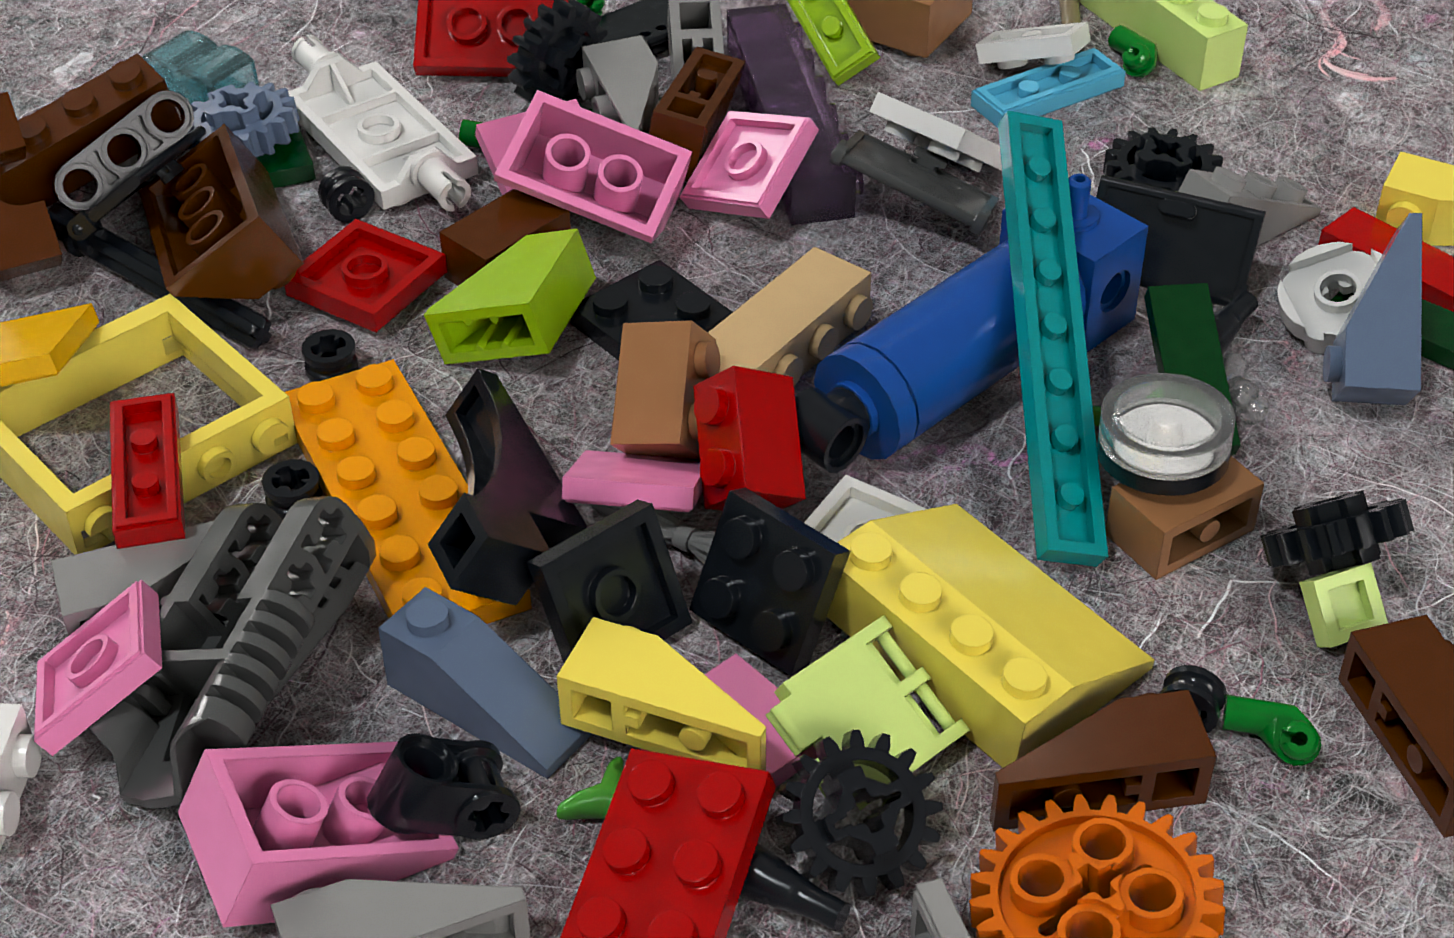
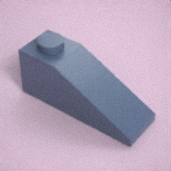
(1380, 341)
(475, 681)

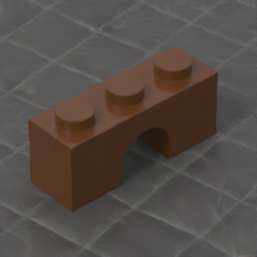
(26, 231)

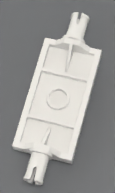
(380, 130)

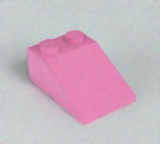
(292, 823)

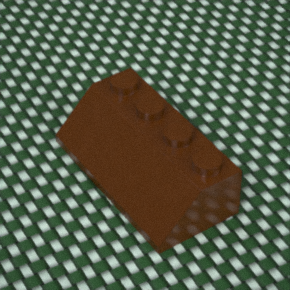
(74, 122)
(220, 224)

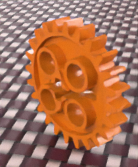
(1097, 878)

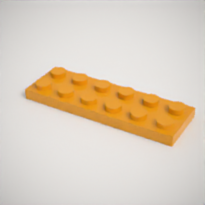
(393, 473)

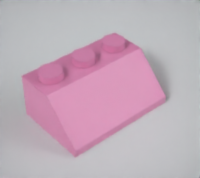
(595, 167)

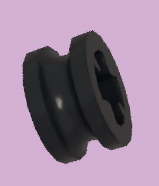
(341, 181)
(329, 354)
(289, 475)
(1205, 688)

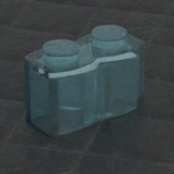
(198, 66)

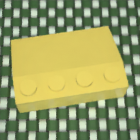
(986, 626)

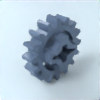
(253, 113)

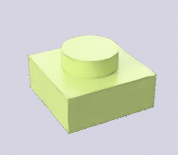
(1342, 603)

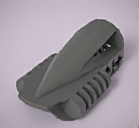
(239, 650)

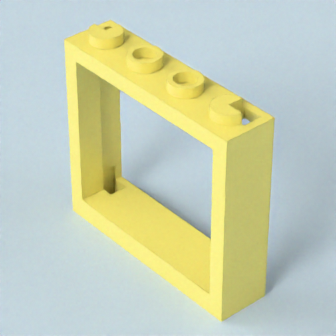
(111, 359)

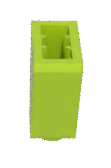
(514, 301)

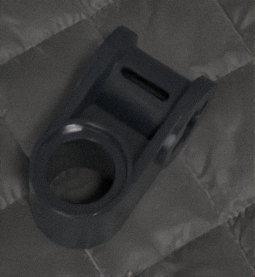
(436, 786)

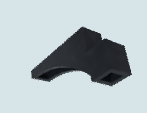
(511, 498)

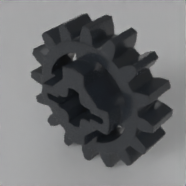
(553, 49)
(1158, 158)
(1337, 533)
(875, 837)

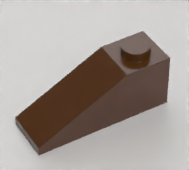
(697, 102)
(1405, 691)
(1133, 749)

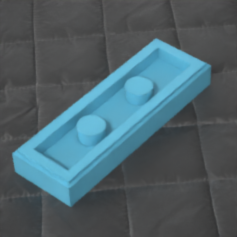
(1049, 87)

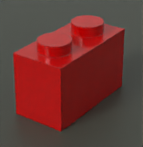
(749, 437)

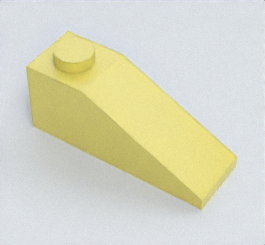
(1424, 188)
(654, 699)

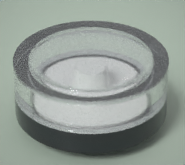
(1165, 434)

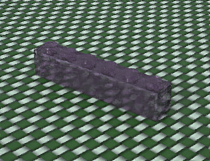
(783, 81)

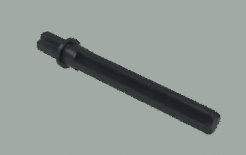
(144, 270)

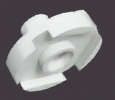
(1306, 288)

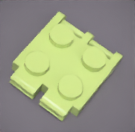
(860, 691)

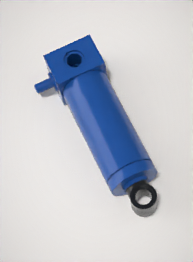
(959, 341)

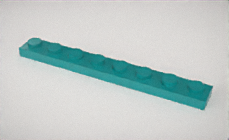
(1051, 343)

